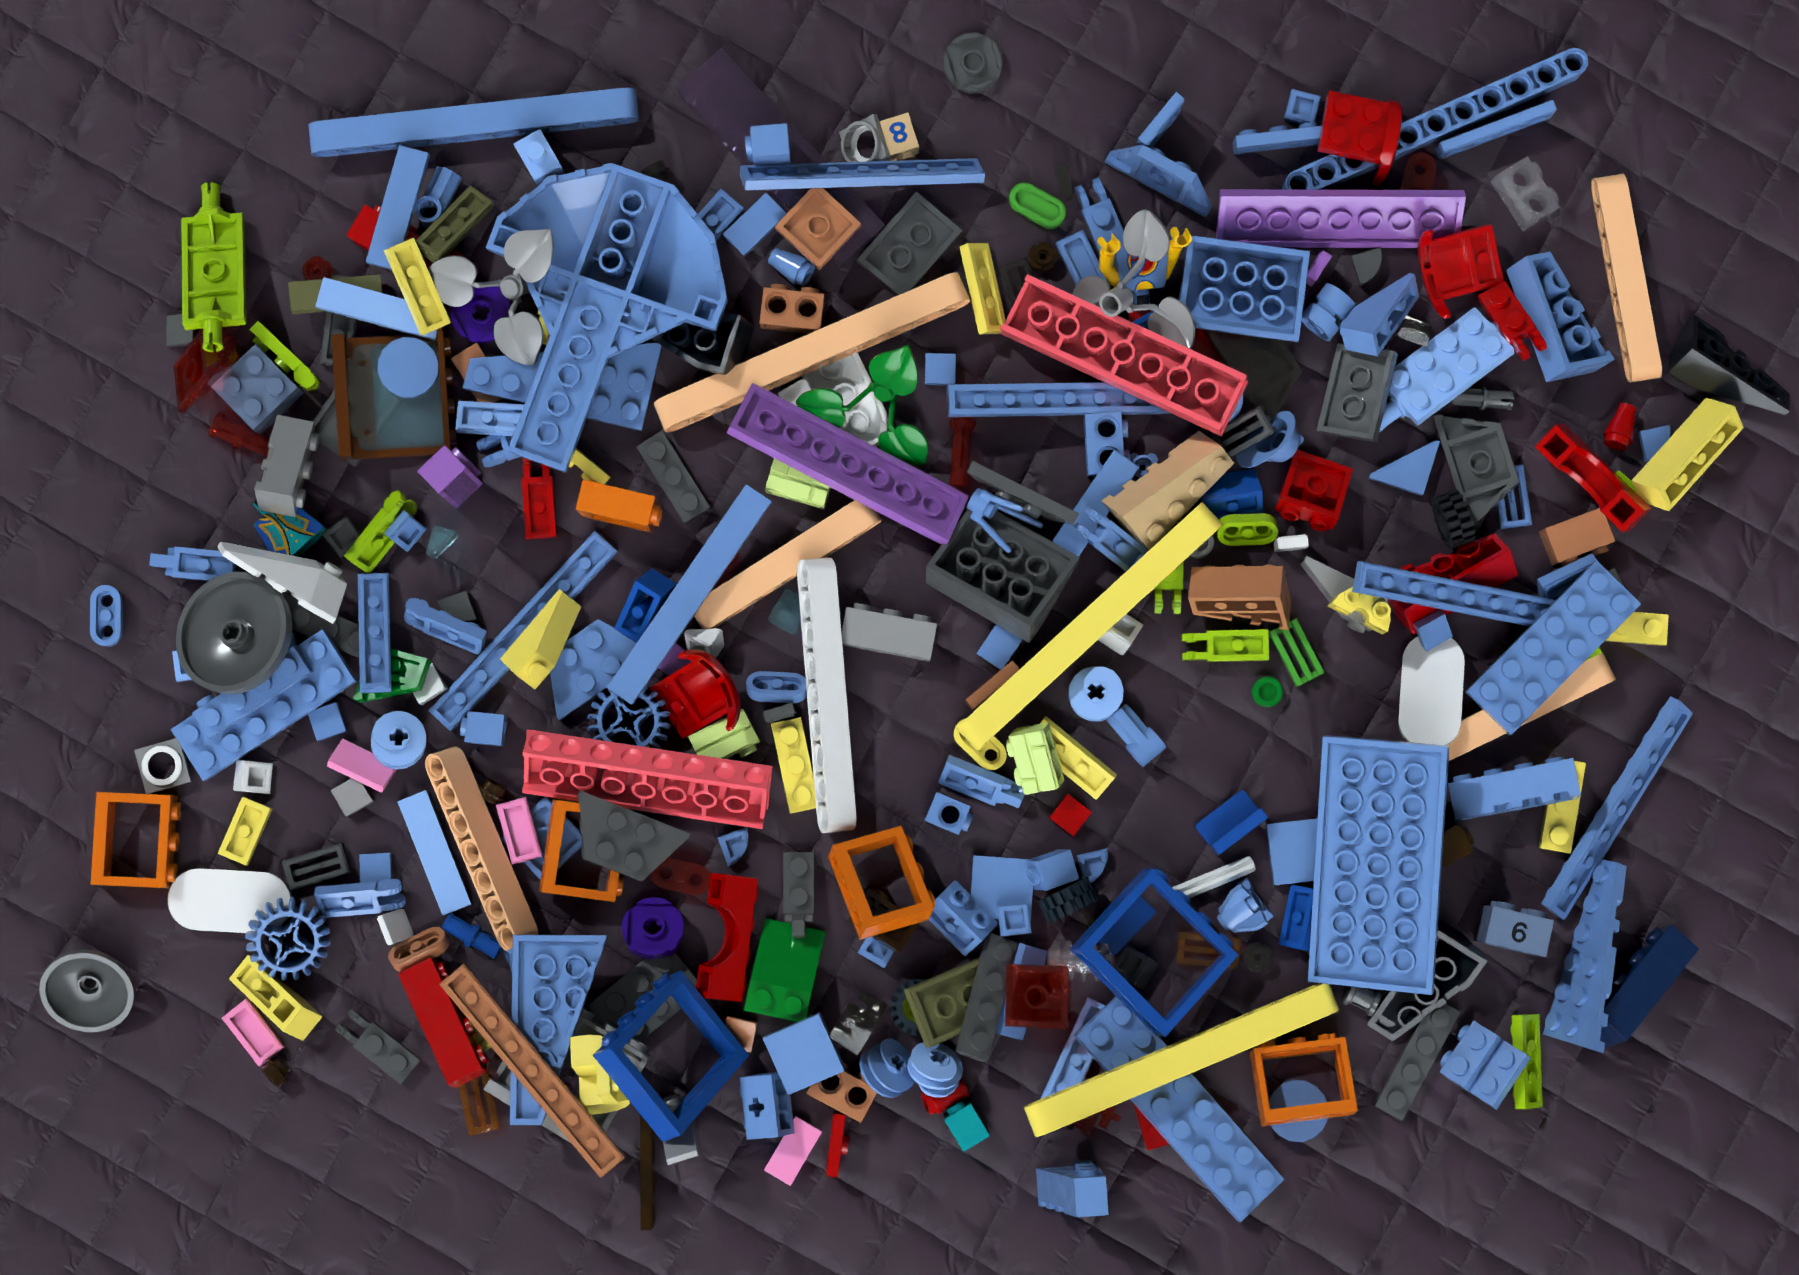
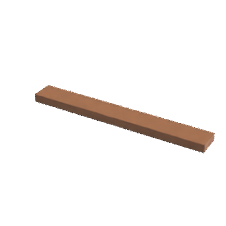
(532, 1070)

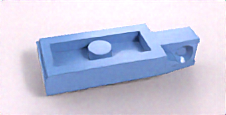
(193, 563)
(980, 783)

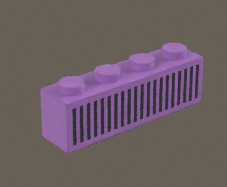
(451, 475)

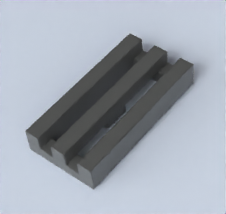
(1263, 421)
(342, 859)

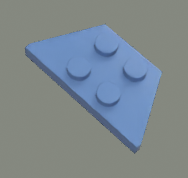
(1162, 175)
(587, 666)

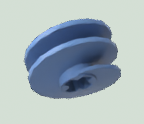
(886, 1068)

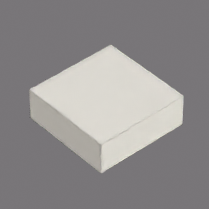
(1291, 543)

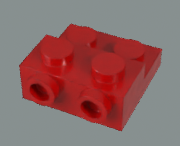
(1313, 491)

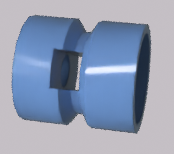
(1329, 310)

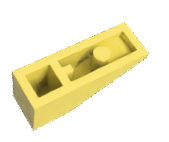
(541, 643)
(276, 999)

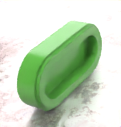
(1037, 205)

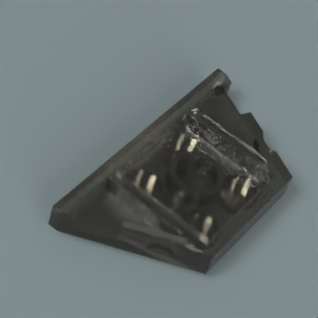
(1265, 361)

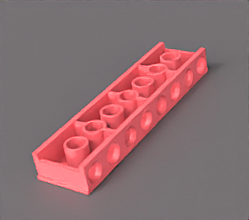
(1125, 355)
(647, 778)

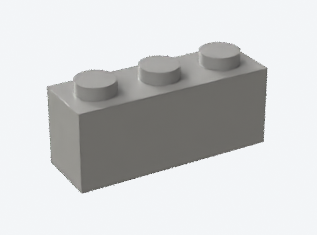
(888, 632)

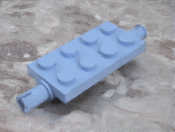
(1445, 368)

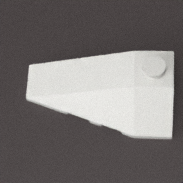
(310, 582)

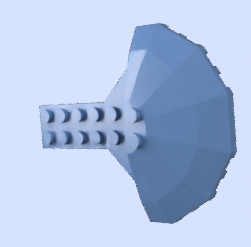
(621, 272)

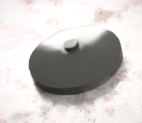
(233, 633)

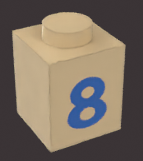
(900, 137)

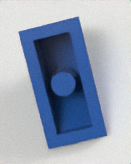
(643, 603)

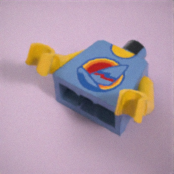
(1116, 263)

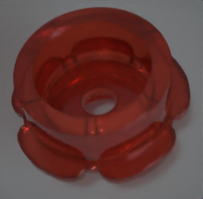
(314, 263)

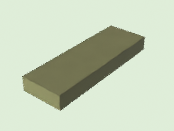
(454, 224)
(304, 294)

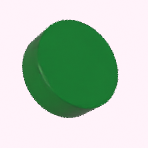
(1267, 692)

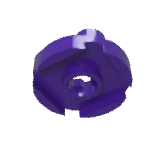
(475, 329)
(662, 943)

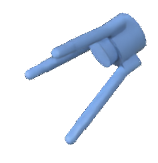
(985, 505)

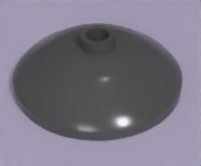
(84, 1003)

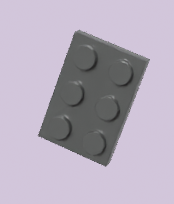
(909, 245)
(1357, 394)

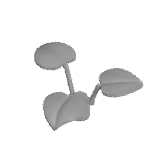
(1148, 239)
(531, 256)

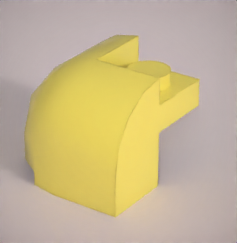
(596, 1088)

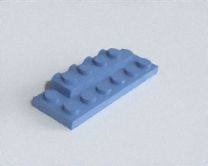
(236, 724)

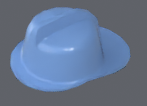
(1276, 447)

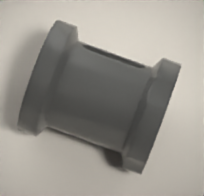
(1362, 998)

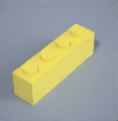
(1687, 454)

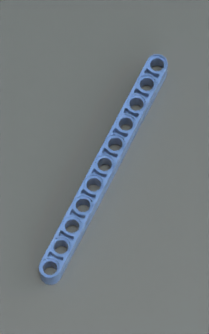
(1449, 121)
(473, 122)

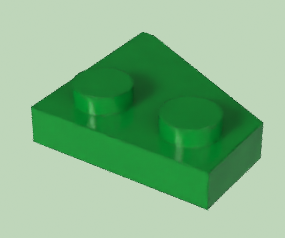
(407, 676)

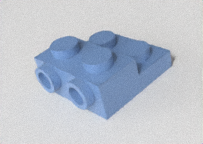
(1483, 1064)

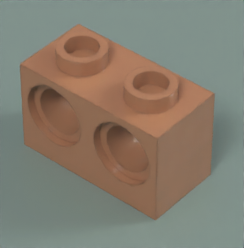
(791, 319)
(839, 1097)

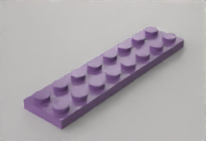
(1337, 217)
(848, 464)

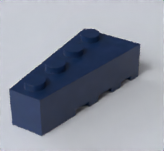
(1645, 982)

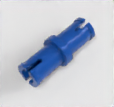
(472, 936)

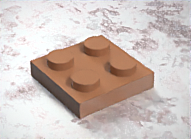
(818, 226)

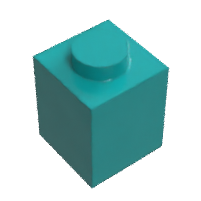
(965, 1125)

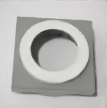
(850, 137)
(181, 773)

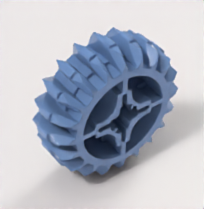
(652, 708)
(300, 942)

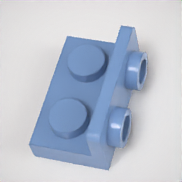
(961, 918)

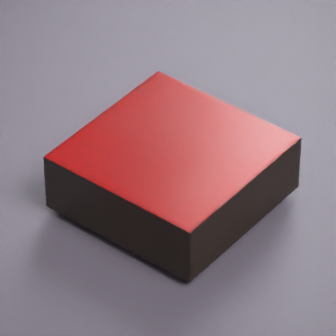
(1070, 815)

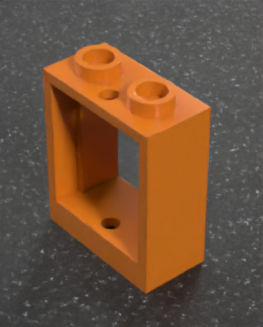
(619, 506)

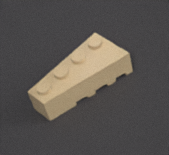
(1168, 489)

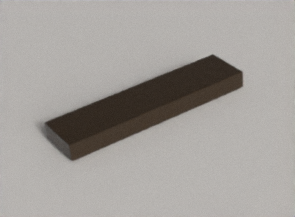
(647, 1175)

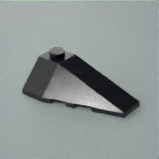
(710, 349)
(1711, 366)
(1455, 970)

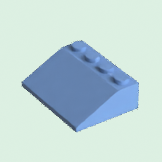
(1244, 287)

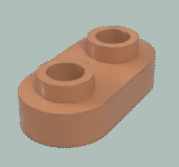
(426, 944)

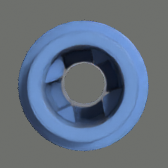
(792, 266)

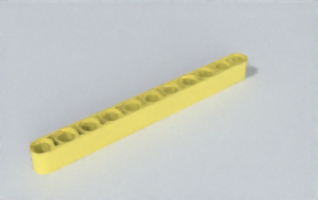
(1089, 626)
(1180, 1059)

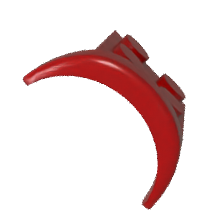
(1361, 130)
(1458, 264)
(698, 693)

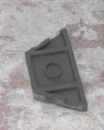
(1477, 462)
(1033, 503)
(624, 838)

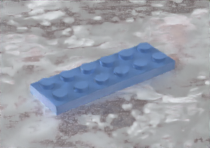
(1553, 647)

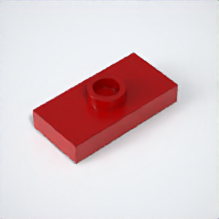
(838, 1144)

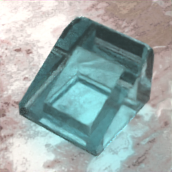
(440, 540)
(787, 612)

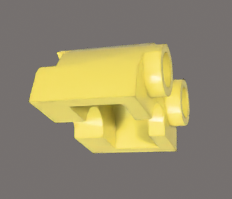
(1373, 609)

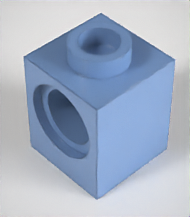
(484, 728)
(938, 804)
(1051, 870)

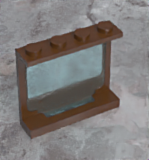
(379, 423)

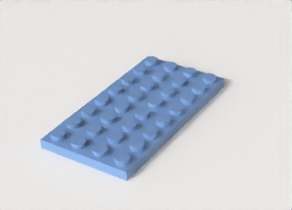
(1378, 864)

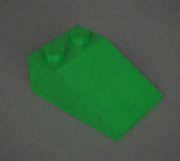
(784, 971)

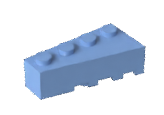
(1570, 340)
(1514, 789)

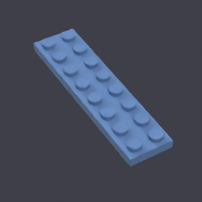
(1185, 1115)

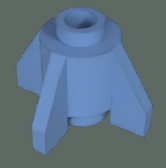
(1243, 909)

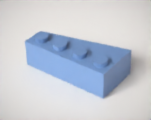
(1073, 1189)

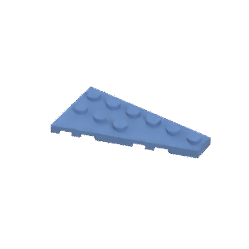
(620, 397)
(1589, 967)
(547, 999)

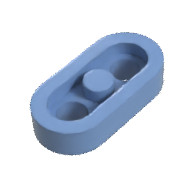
(106, 616)
(776, 687)

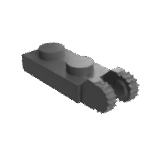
(380, 1047)

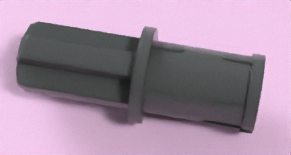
(1484, 398)

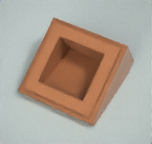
(743, 1031)

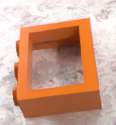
(104, 837)
(551, 857)
(853, 894)
(1299, 1047)

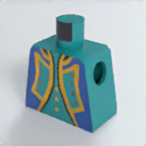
(288, 533)

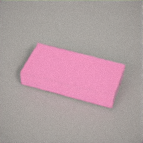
(360, 765)
(519, 830)
(253, 1032)
(793, 1151)

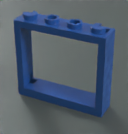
(1085, 952)
(635, 1086)

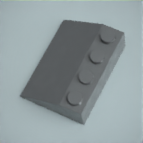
(1002, 586)

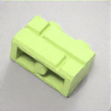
(796, 486)
(724, 744)
(1035, 758)

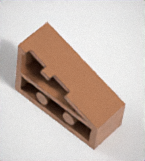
(1241, 591)

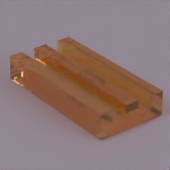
(1181, 947)
(479, 1106)

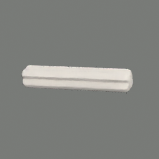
(1217, 877)

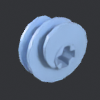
(1095, 678)
(384, 735)
(935, 1069)

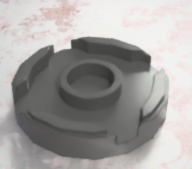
(972, 62)

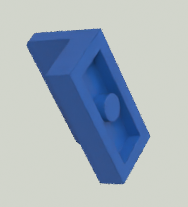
(1235, 494)
(1230, 822)
(1297, 919)
(1128, 925)

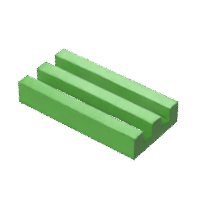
(1307, 648)

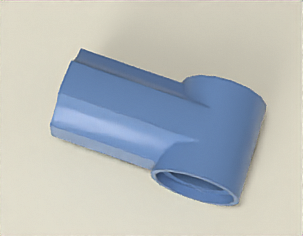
(438, 194)
(1139, 740)

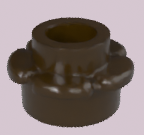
(1043, 264)
(492, 791)
(275, 1072)

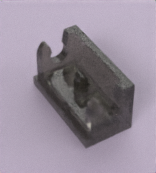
(857, 1024)

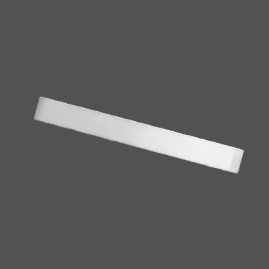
(826, 695)

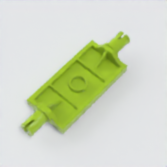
(213, 269)

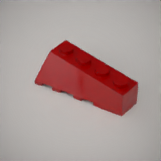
(1478, 562)

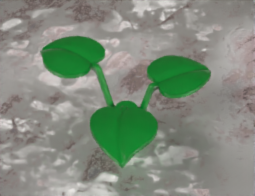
(893, 374)

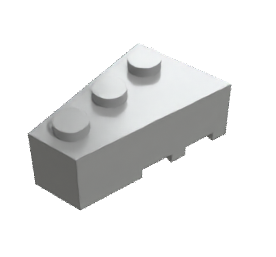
(287, 466)

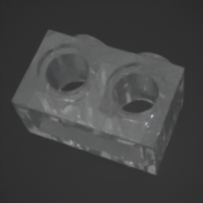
(1518, 197)

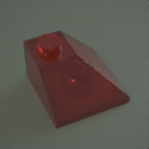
(200, 369)
(1038, 996)

